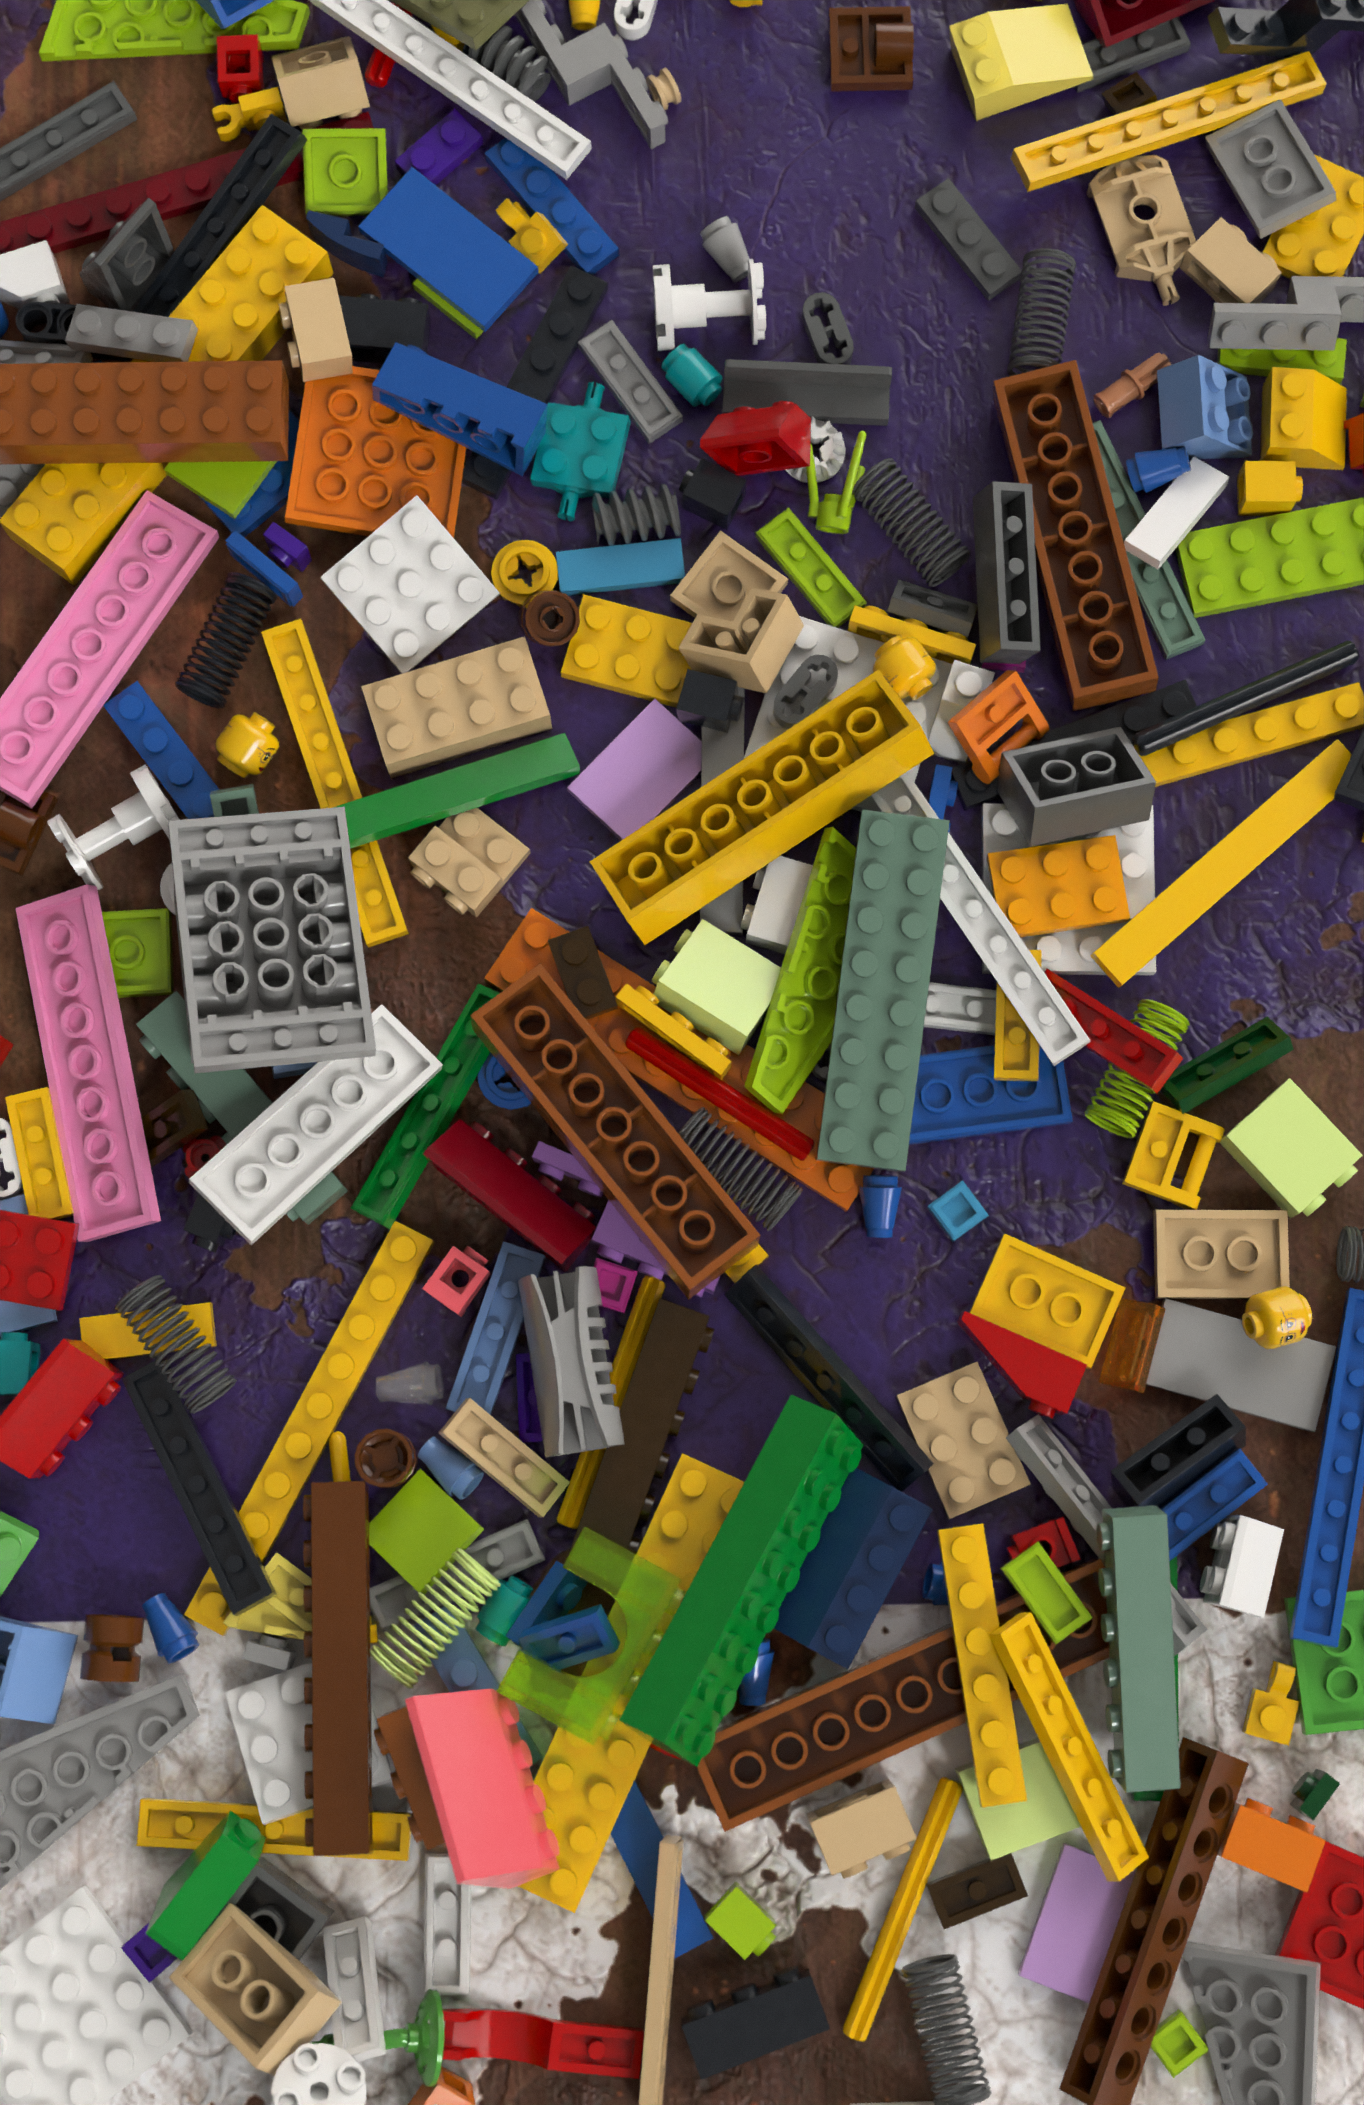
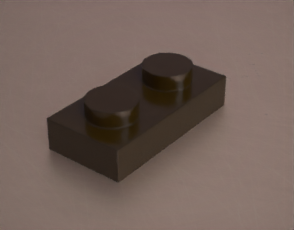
(583, 973)
(173, 1125)
(976, 1890)

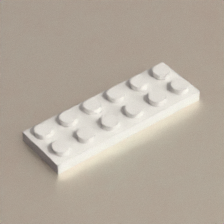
(313, 1129)

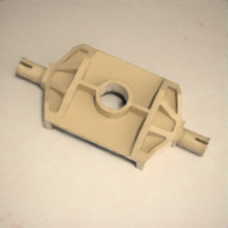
(1143, 247)

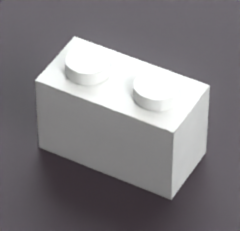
(777, 905)

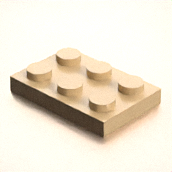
(1219, 1253)
(964, 1438)

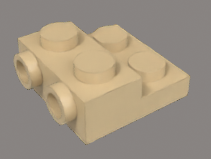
(468, 860)

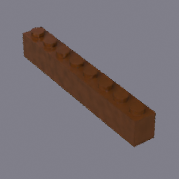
(340, 1669)

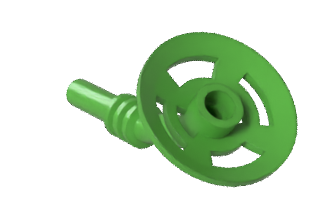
(419, 2037)

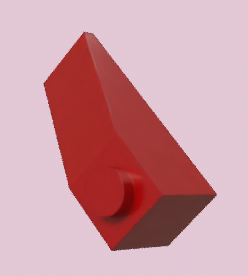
(1031, 1369)

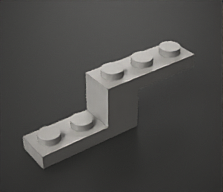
(591, 64)
(1304, 323)

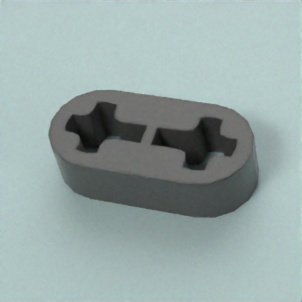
(835, 328)
(798, 685)

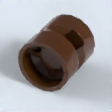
(549, 618)
(386, 1458)
(109, 1631)

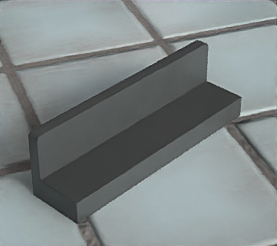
(821, 390)

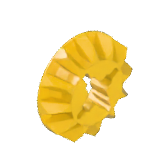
(533, 557)

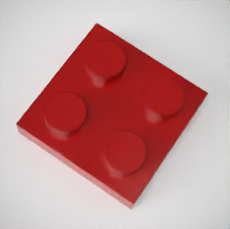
(35, 1259)

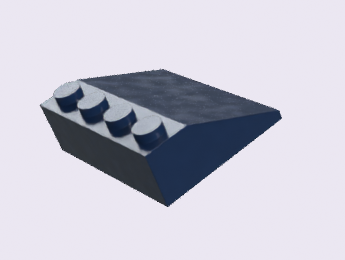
(852, 1567)

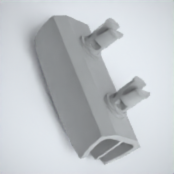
(570, 1362)

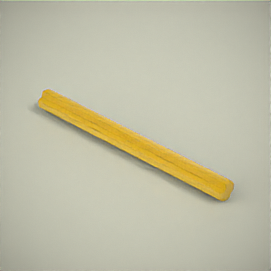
(623, 1368)
(902, 1909)

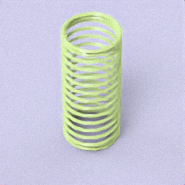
(403, 1670)

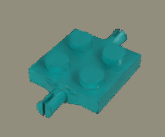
(580, 451)

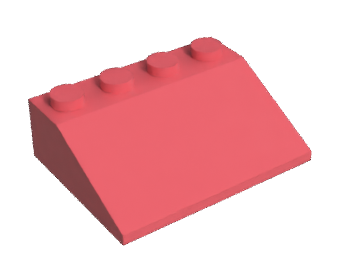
(483, 1787)

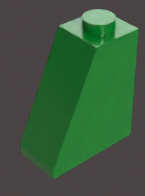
(205, 1884)

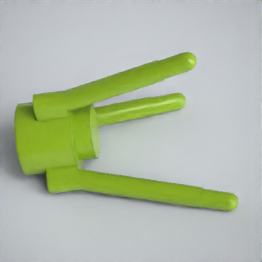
(836, 510)

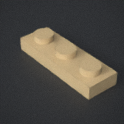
(504, 1457)

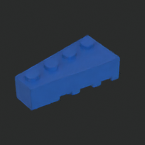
(462, 406)

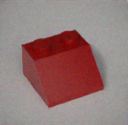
(760, 439)

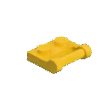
(1159, 1152)

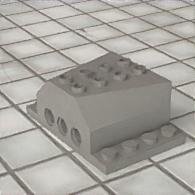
(270, 940)

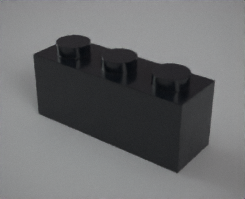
(377, 324)
(1179, 1455)
(754, 2021)

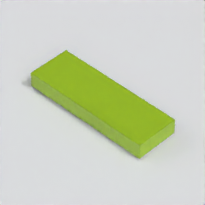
(810, 568)

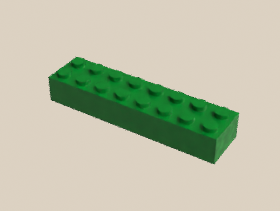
(743, 1581)

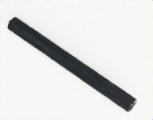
(1245, 698)

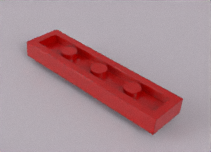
(1119, 1039)

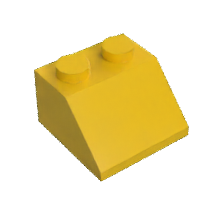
(1303, 419)

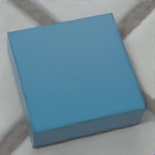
(957, 1211)

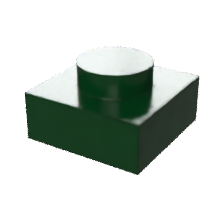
(1313, 1792)

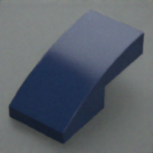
(336, 237)

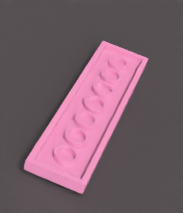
(96, 641)
(88, 1063)

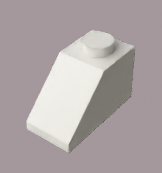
(31, 276)
(962, 687)

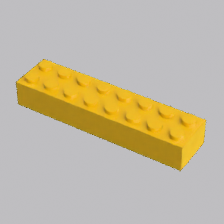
(762, 807)

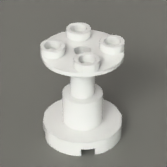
(690, 305)
(133, 819)
(319, 2077)

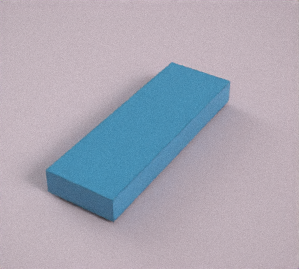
(620, 567)

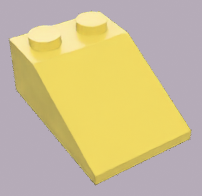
(1017, 56)

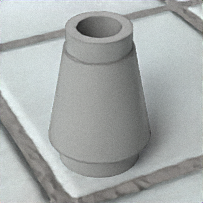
(726, 247)

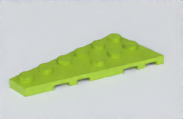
(160, 28)
(806, 990)

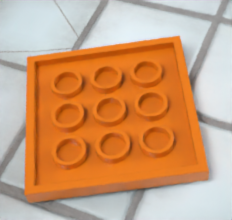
(366, 461)

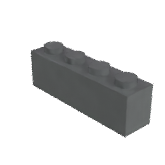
(1006, 573)

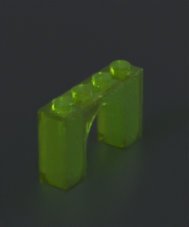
(587, 1702)

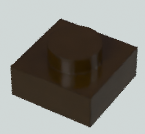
(1128, 94)

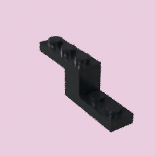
(1286, 32)

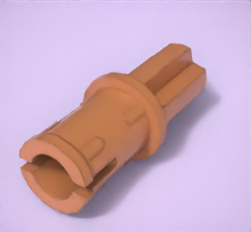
(1130, 385)

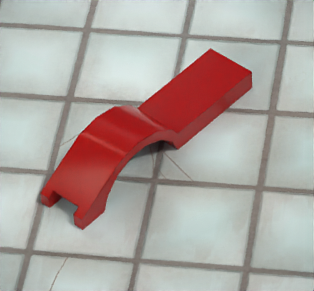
(543, 2041)

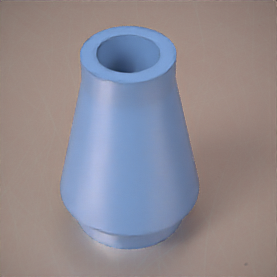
(451, 1468)

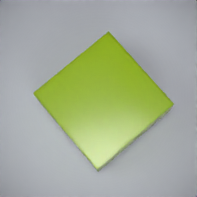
(1177, 2043)

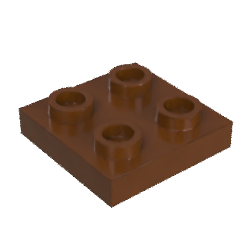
(871, 48)
(22, 829)

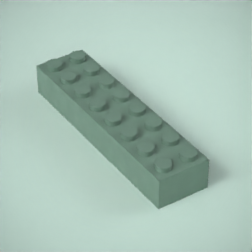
(883, 990)

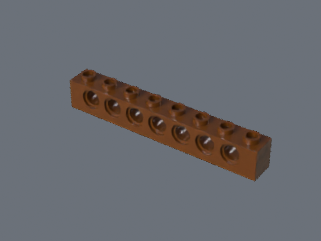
(1153, 1928)

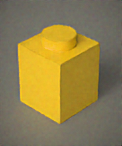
(1268, 488)

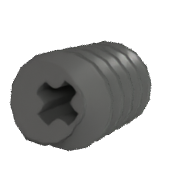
(511, 64)
(636, 514)

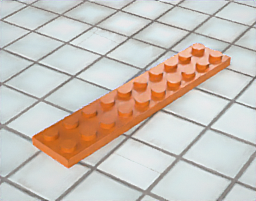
(830, 1180)

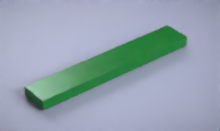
(460, 789)
(425, 1119)

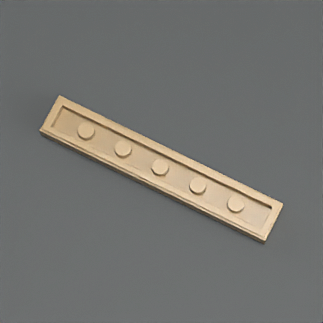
(661, 1970)

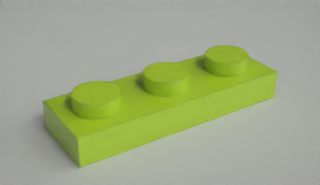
(1260, 361)

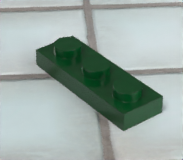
(1226, 1064)

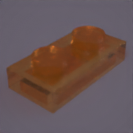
(1132, 1345)

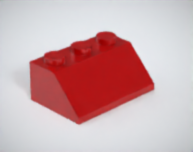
(56, 1408)

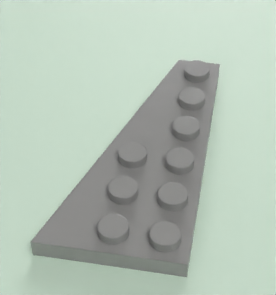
(73, 1767)
(1258, 2023)

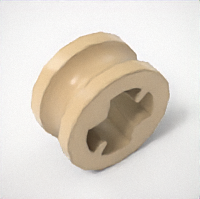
(663, 88)

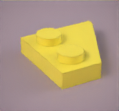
(284, 1612)

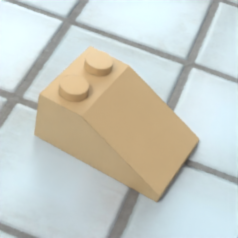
(254, 1990)

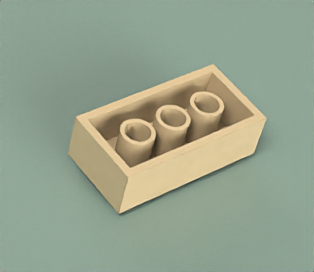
(457, 707)

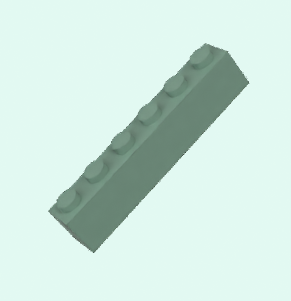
(222, 1095)
(1139, 1648)

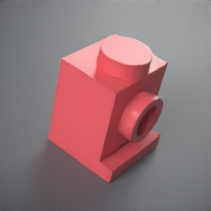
(441, 1282)

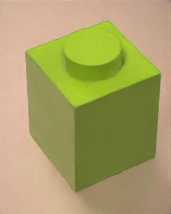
(742, 1922)

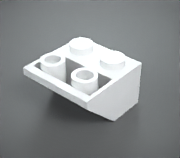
(1241, 1565)

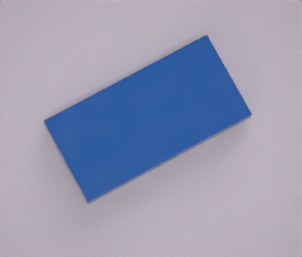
(448, 249)
(962, 1098)

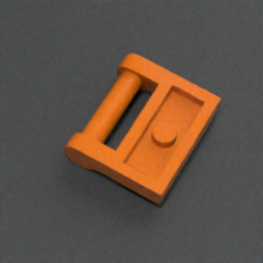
(992, 716)

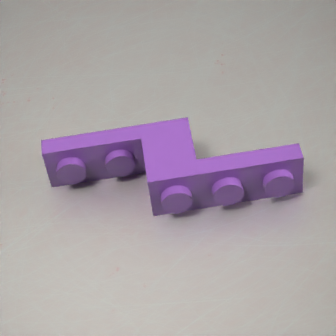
(612, 1232)

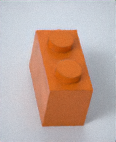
(1270, 1846)

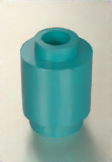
(692, 375)
(503, 1609)

